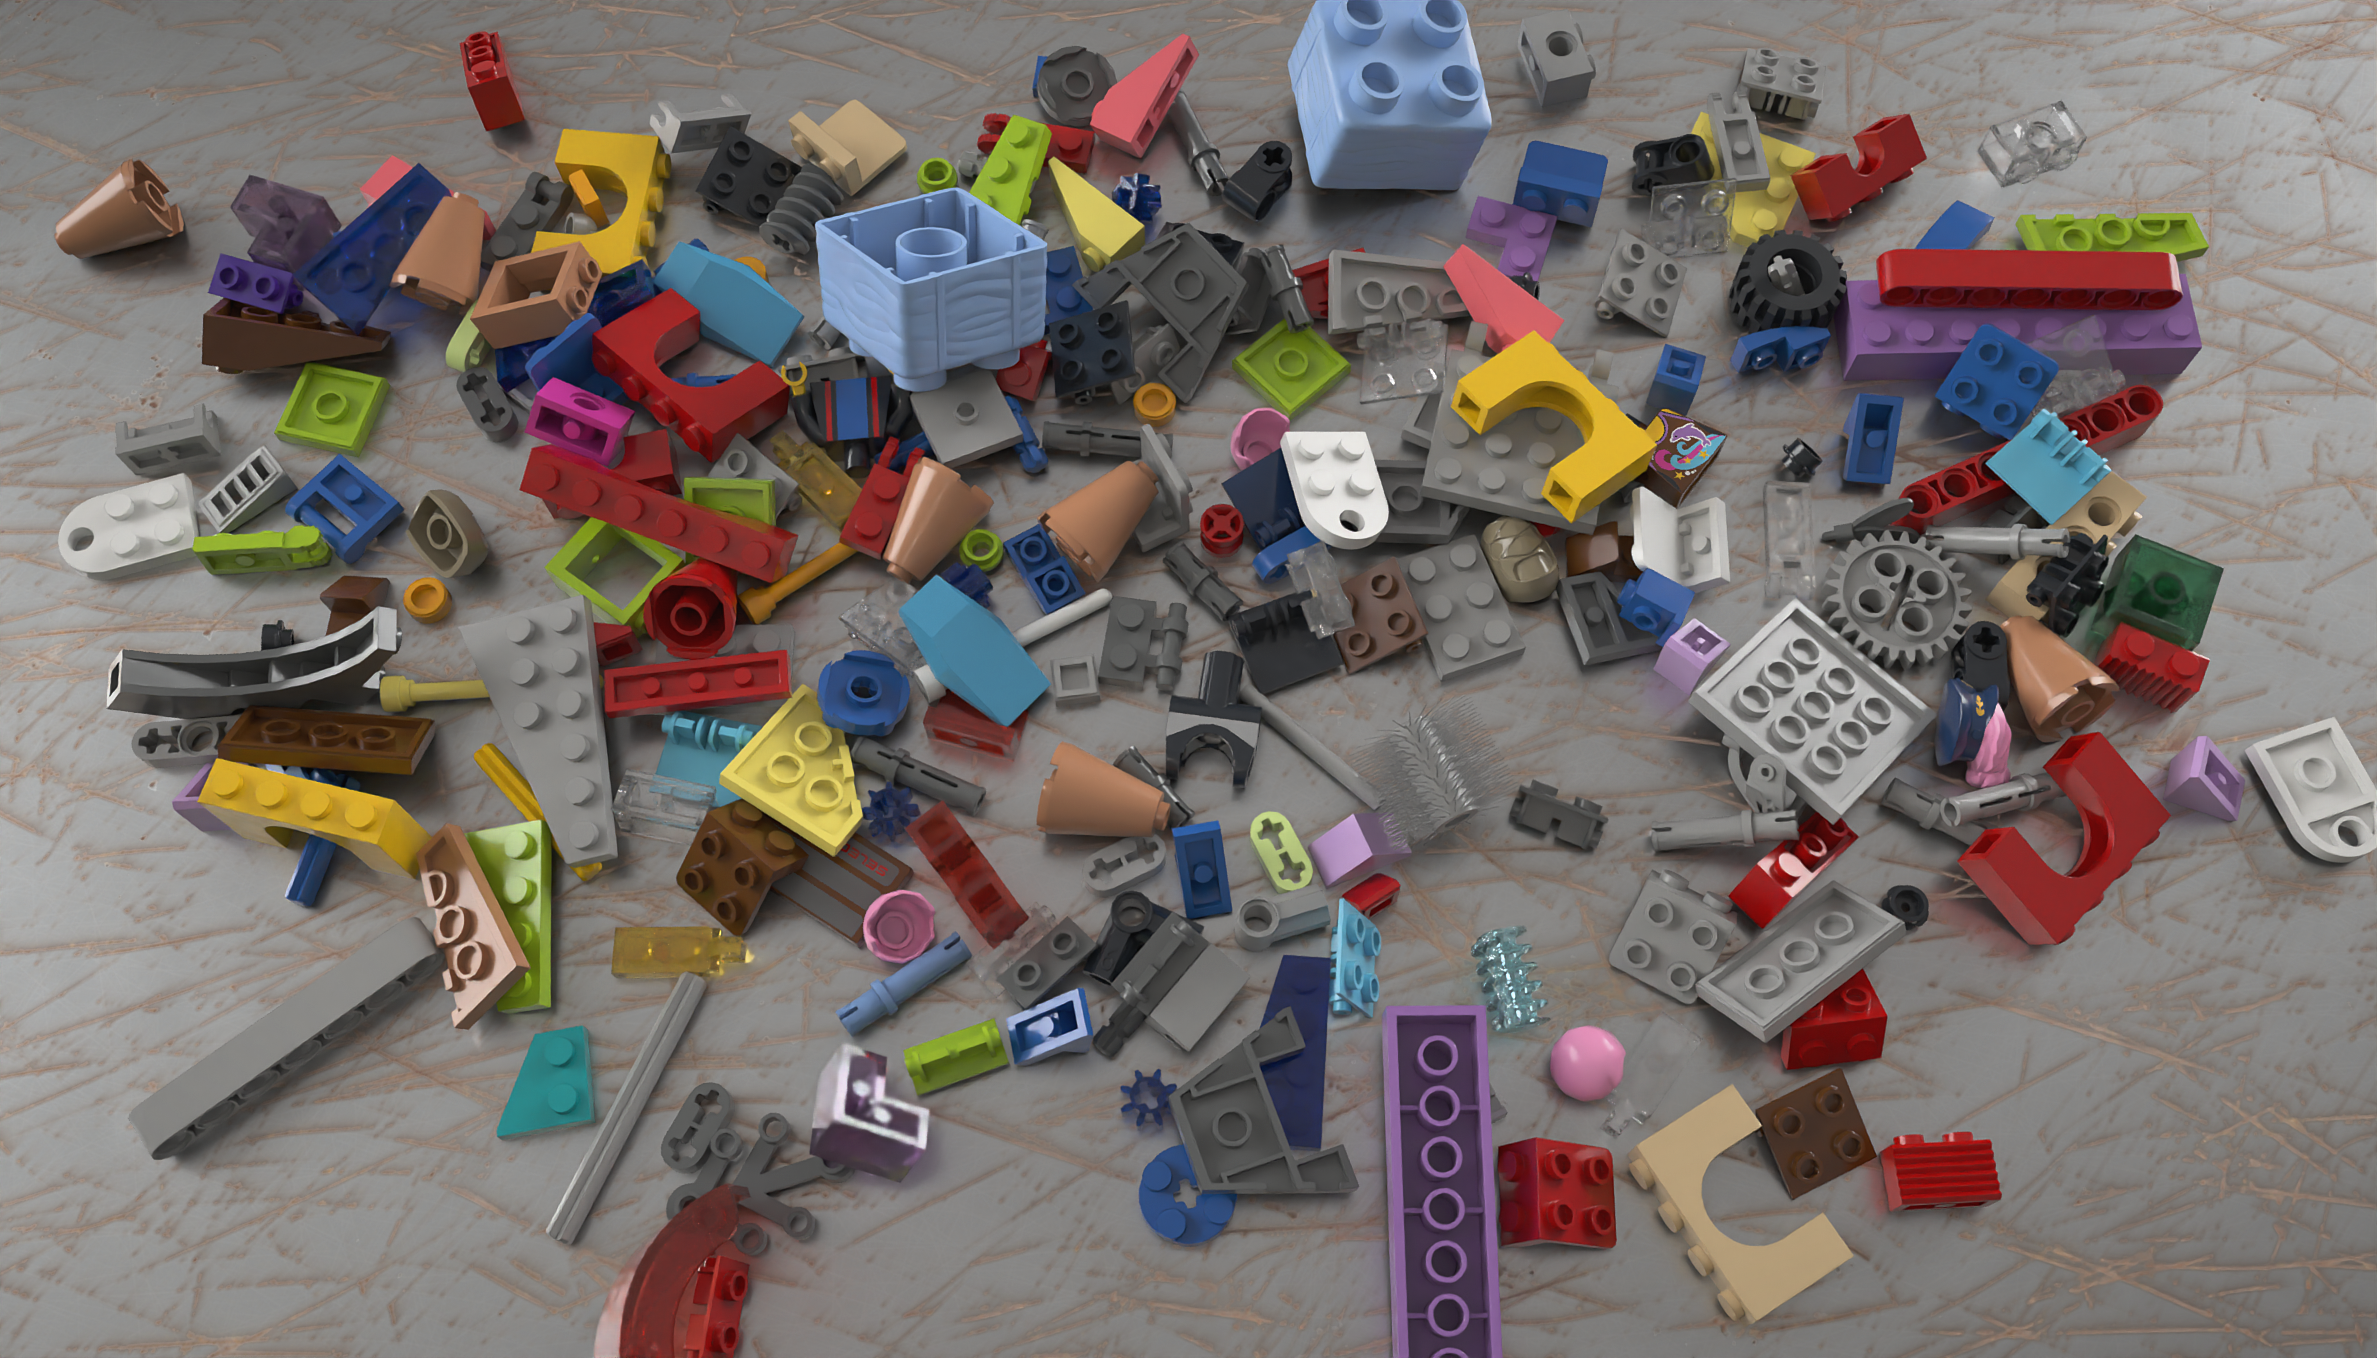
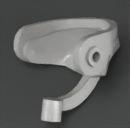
(1766, 783)

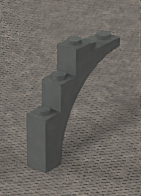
(188, 686)

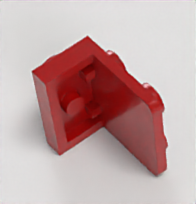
(1838, 1029)
(1556, 1194)

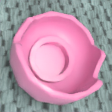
(1257, 436)
(899, 926)
(1587, 1063)

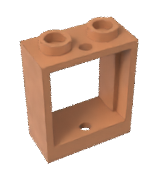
(510, 318)

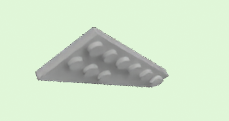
(549, 699)

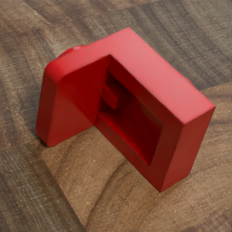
(1028, 373)

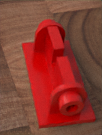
(722, 1288)

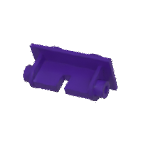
(255, 284)

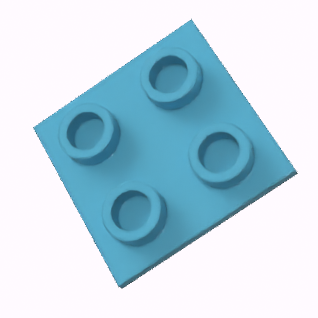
(2049, 466)
(701, 748)
(1354, 950)

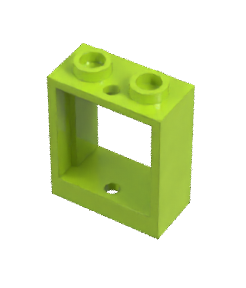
(588, 549)

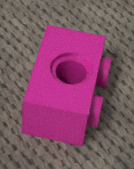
(579, 421)

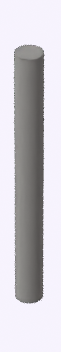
(1311, 746)

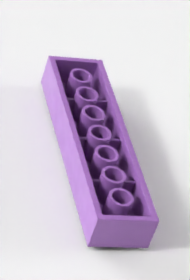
(1928, 341)
(1440, 1183)

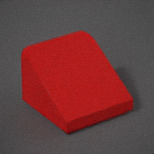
(615, 642)
(1373, 894)

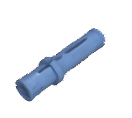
(895, 989)

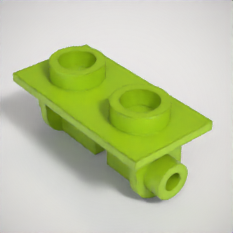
(955, 1057)

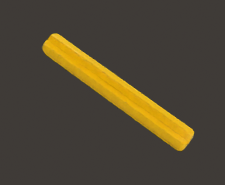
(521, 795)

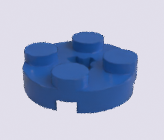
(860, 715)
(1171, 1218)

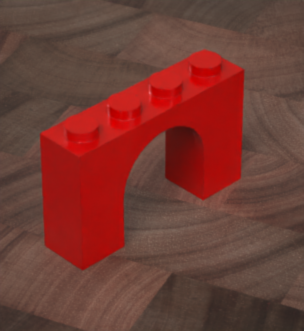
(703, 417)
(2117, 822)

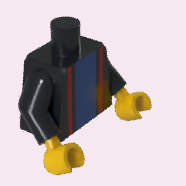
(850, 416)

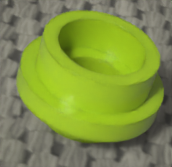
(936, 169)
(977, 540)

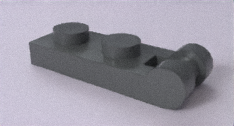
(527, 217)

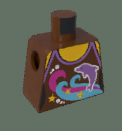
(1681, 456)

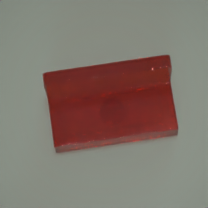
(965, 727)

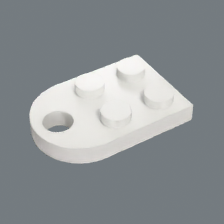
(1336, 482)
(132, 529)
(2318, 788)

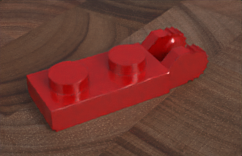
(1066, 144)
(879, 503)

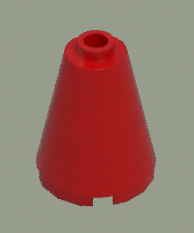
(693, 609)

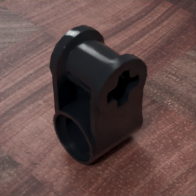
(1671, 162)
(1260, 181)
(1982, 659)

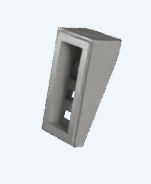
(264, 495)

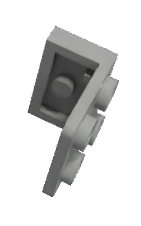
(1171, 507)
(1673, 935)

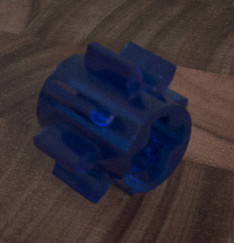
(1138, 197)
(969, 581)
(880, 805)
(1142, 1111)

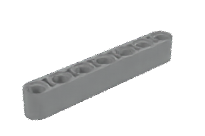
(285, 1038)

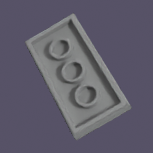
(1800, 960)

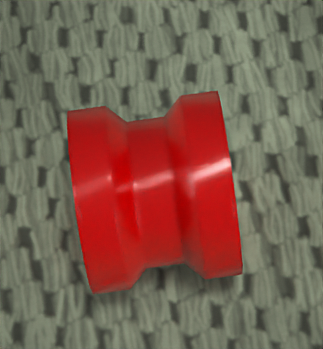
(1221, 520)

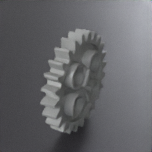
(1935, 616)

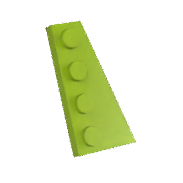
(1013, 168)
(2146, 233)
(519, 873)

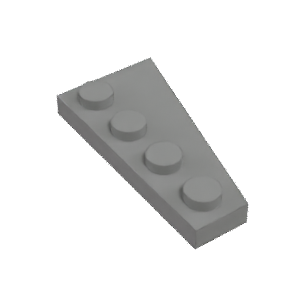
(1387, 290)

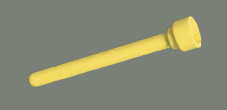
(399, 693)

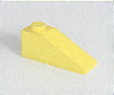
(1096, 222)

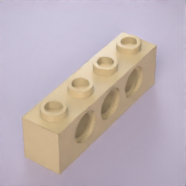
(2109, 503)

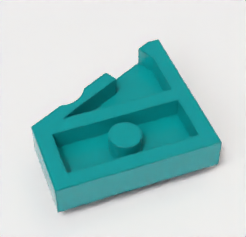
(552, 1086)

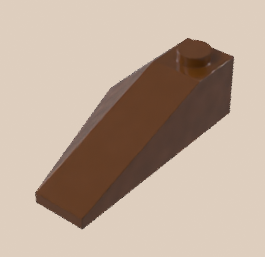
(253, 338)

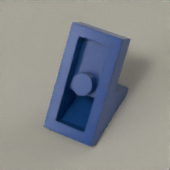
(1676, 379)
(1872, 437)
(1202, 869)
(1051, 1028)

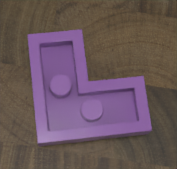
(1516, 229)

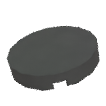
(1073, 84)

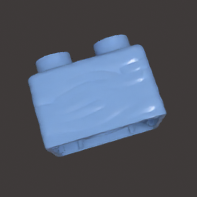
(1389, 94)
(932, 285)

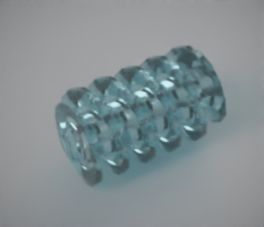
(1508, 980)

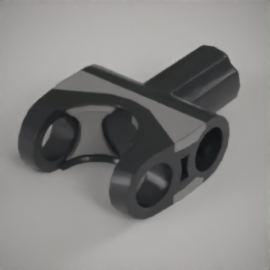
(1214, 719)

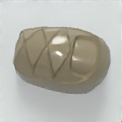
(447, 534)
(1519, 559)

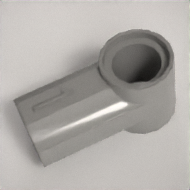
(1285, 915)

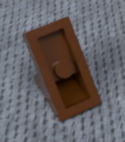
(1602, 553)
(353, 599)

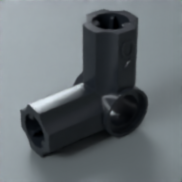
(1121, 942)

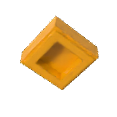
(588, 198)

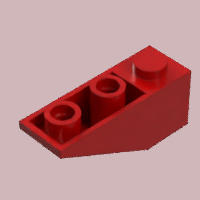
(490, 80)
(1791, 868)

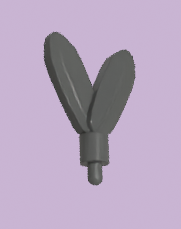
(1876, 523)

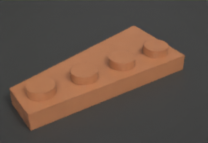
(470, 927)

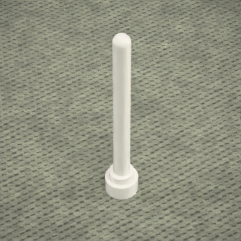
(934, 690)

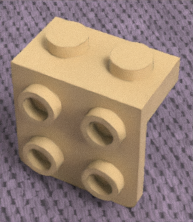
(848, 145)

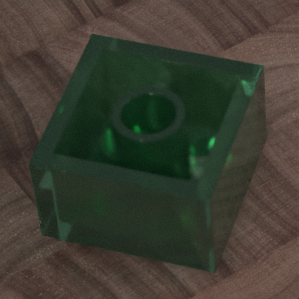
(2158, 593)

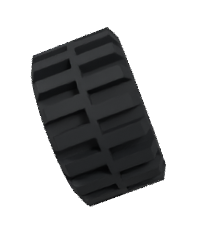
(1764, 306)

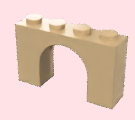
(1748, 1277)

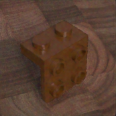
(736, 862)

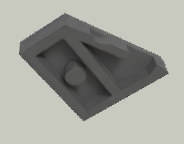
(1594, 620)

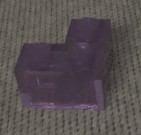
(285, 223)
(859, 1123)

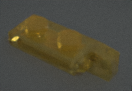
(819, 478)
(673, 950)

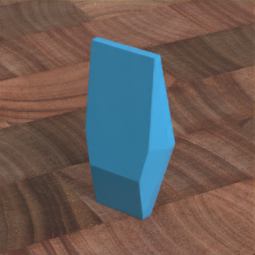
(732, 302)
(972, 652)

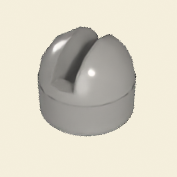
(579, 224)

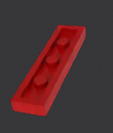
(697, 684)

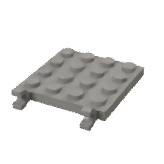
(1511, 460)

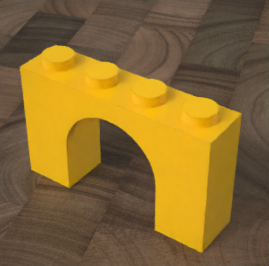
(622, 164)
(1538, 376)
(271, 805)

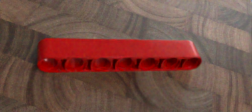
(2028, 279)
(1974, 490)

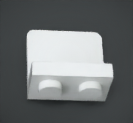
(1682, 542)

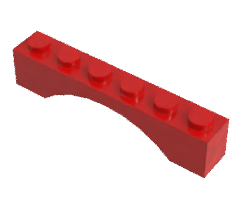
(696, 529)

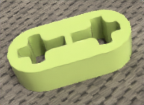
(467, 345)
(1290, 849)

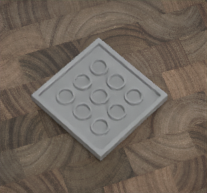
(1814, 706)

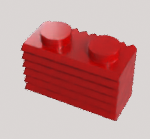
(2151, 667)
(1940, 1174)

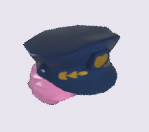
(1973, 731)

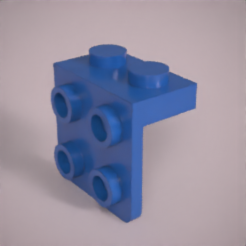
(1561, 182)
(571, 361)
(1997, 381)

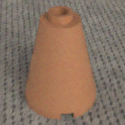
(119, 214)
(445, 256)
(1101, 516)
(932, 519)
(2054, 680)
(1097, 799)

